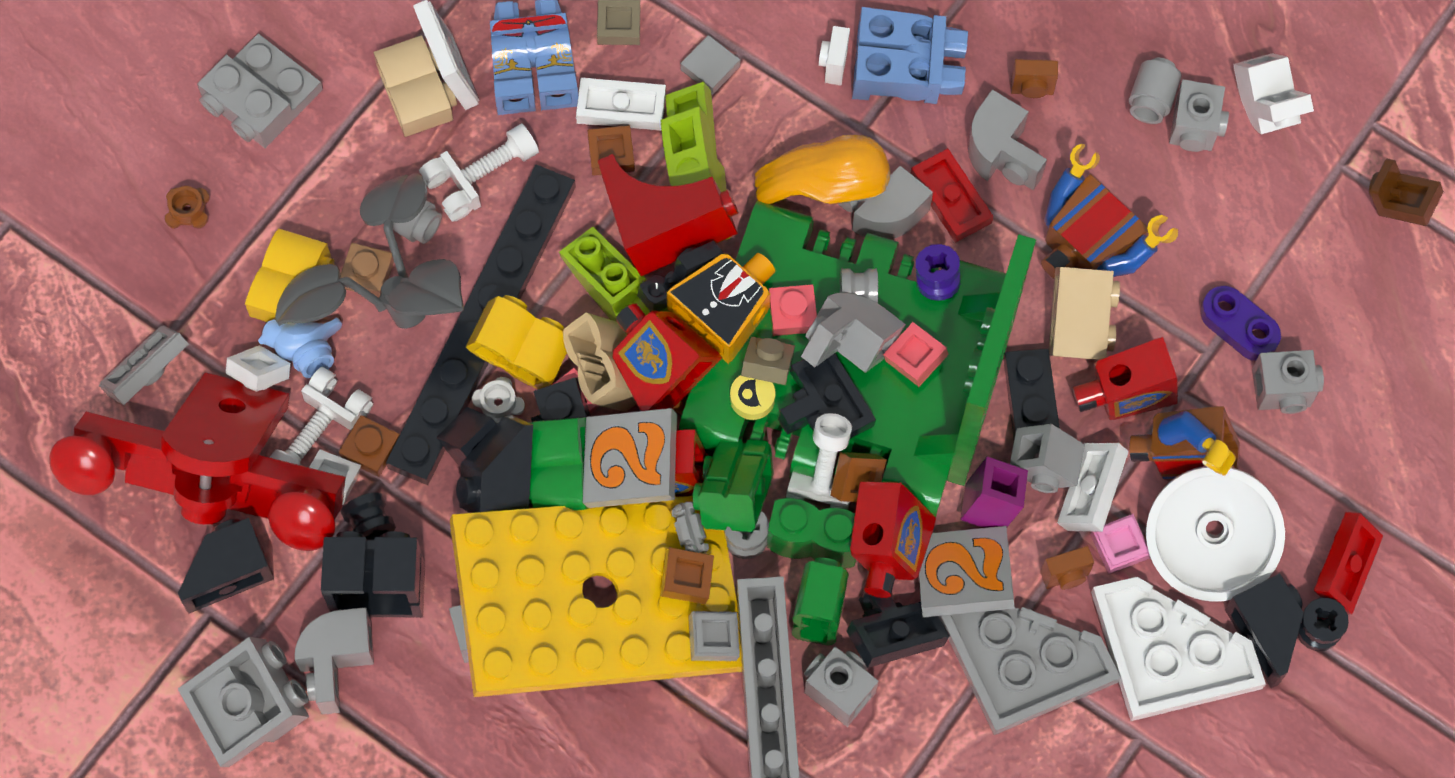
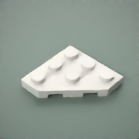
(1170, 651)

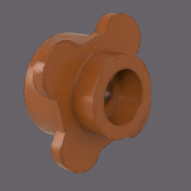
(183, 196)

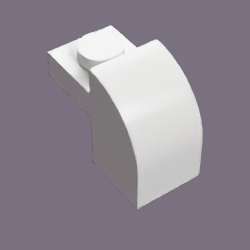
(1269, 93)

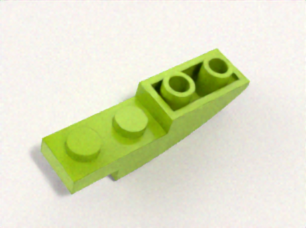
(690, 137)
(604, 273)

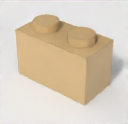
(1083, 313)

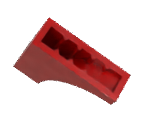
(665, 220)

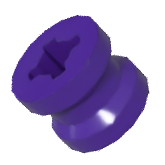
(941, 283)

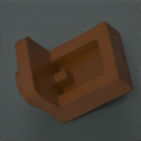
(1404, 195)

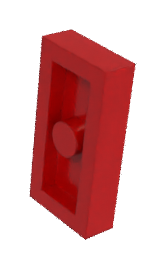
(953, 196)
(1349, 561)

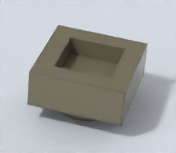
(618, 22)
(768, 360)

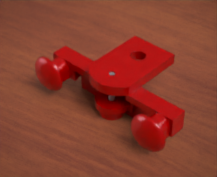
(209, 438)

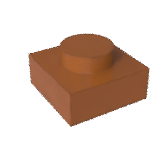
(1034, 77)
(611, 141)
(369, 445)
(852, 470)
(1067, 569)
(687, 575)

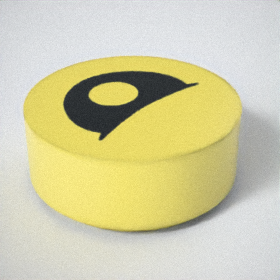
(752, 397)

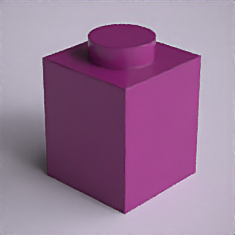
(994, 494)

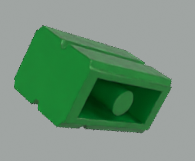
(734, 485)

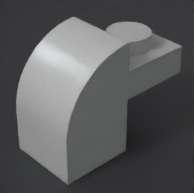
(995, 143)
(894, 210)
(854, 328)
(331, 643)

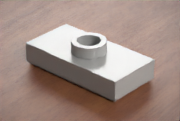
(143, 365)

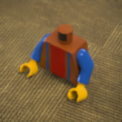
(1094, 228)
(1188, 441)

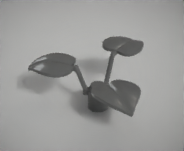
(428, 290)

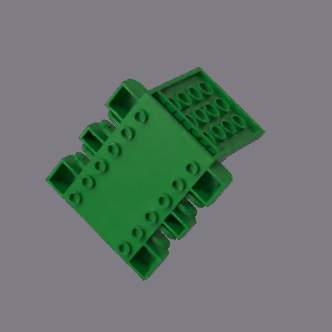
(920, 430)

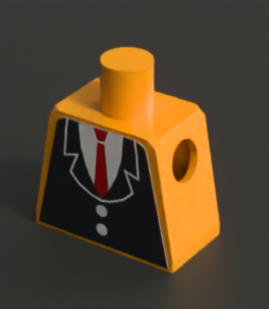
(724, 301)

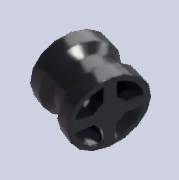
(368, 515)
(1315, 632)

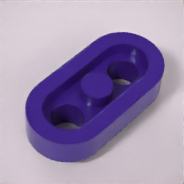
(1237, 324)

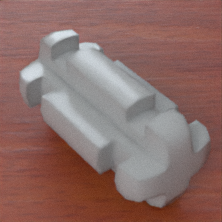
(689, 528)

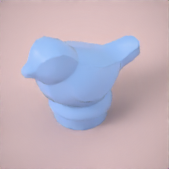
(302, 343)

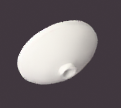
(1218, 564)

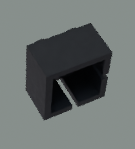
(374, 574)

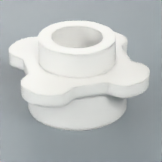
(498, 389)

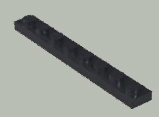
(457, 368)

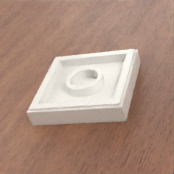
(446, 54)

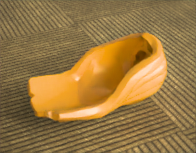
(827, 171)

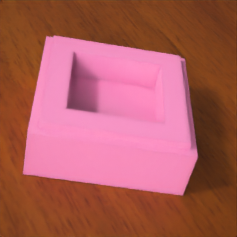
(1121, 544)

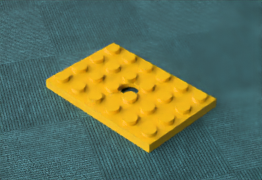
(527, 605)

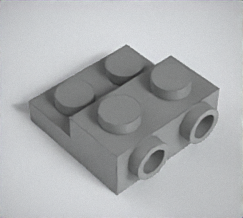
(258, 91)
(244, 700)

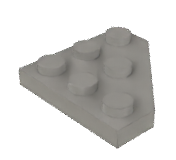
(1026, 663)

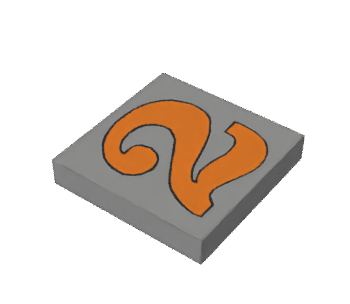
(630, 458)
(966, 572)

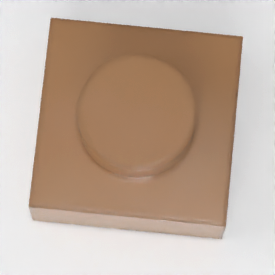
(367, 267)

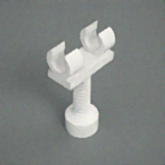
(462, 202)
(316, 395)
(830, 435)

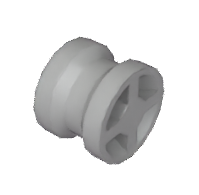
(862, 284)
(748, 544)

